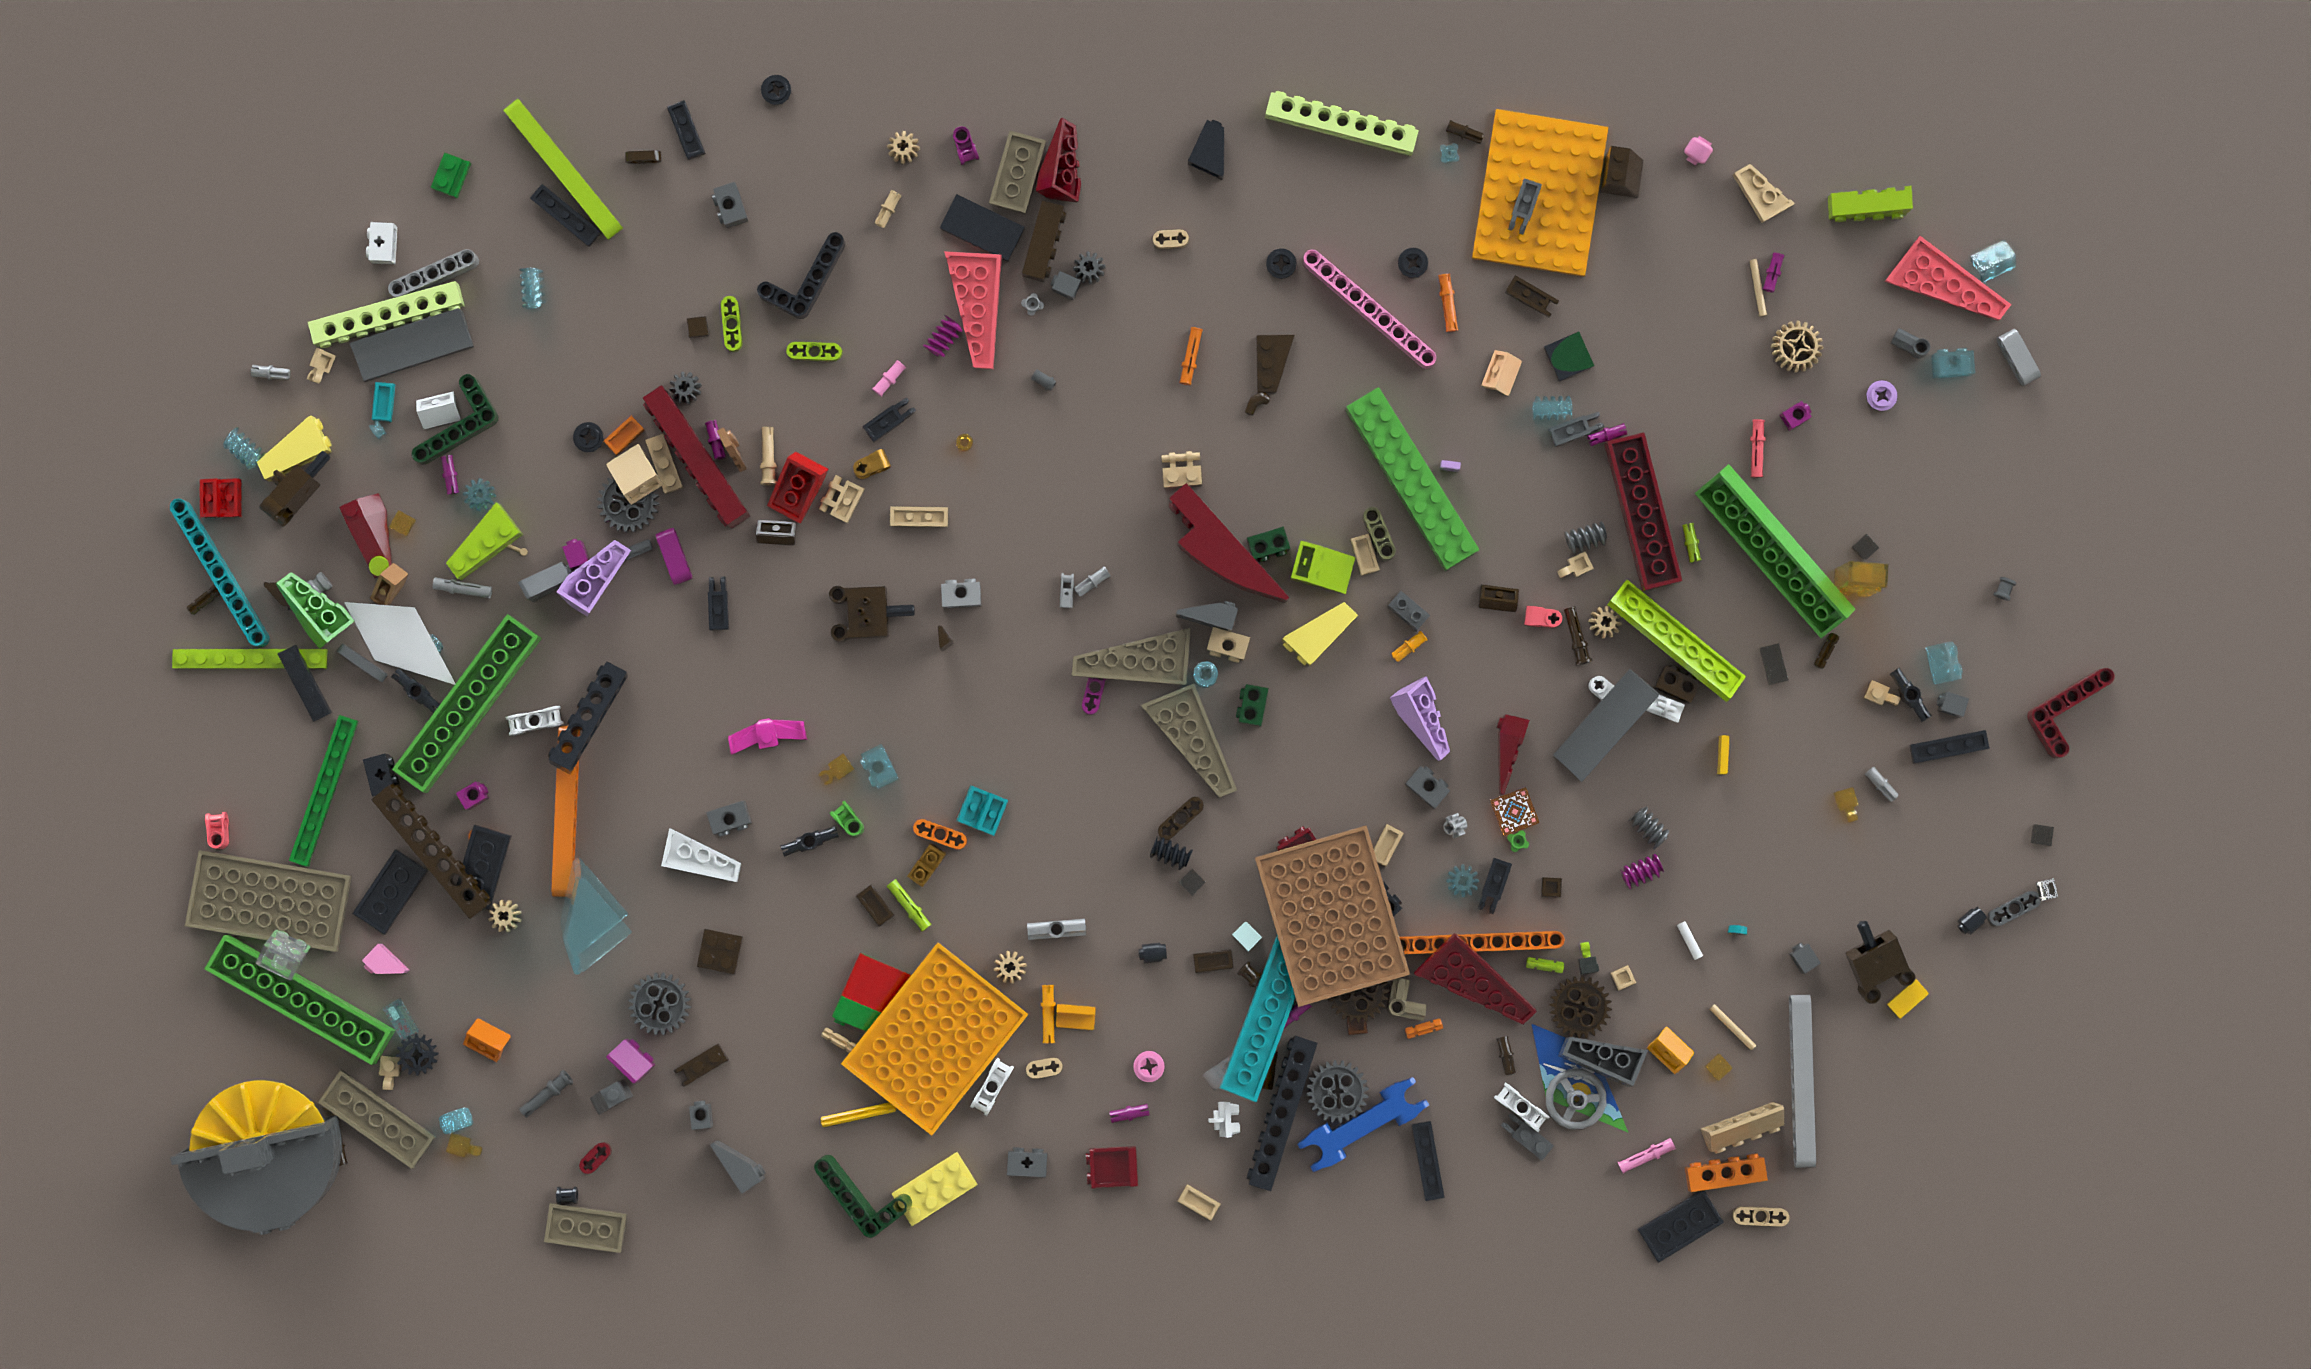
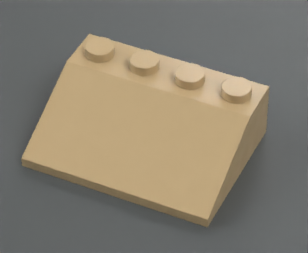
(1743, 1126)

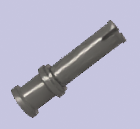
(553, 1088)

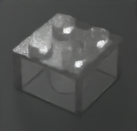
(283, 954)

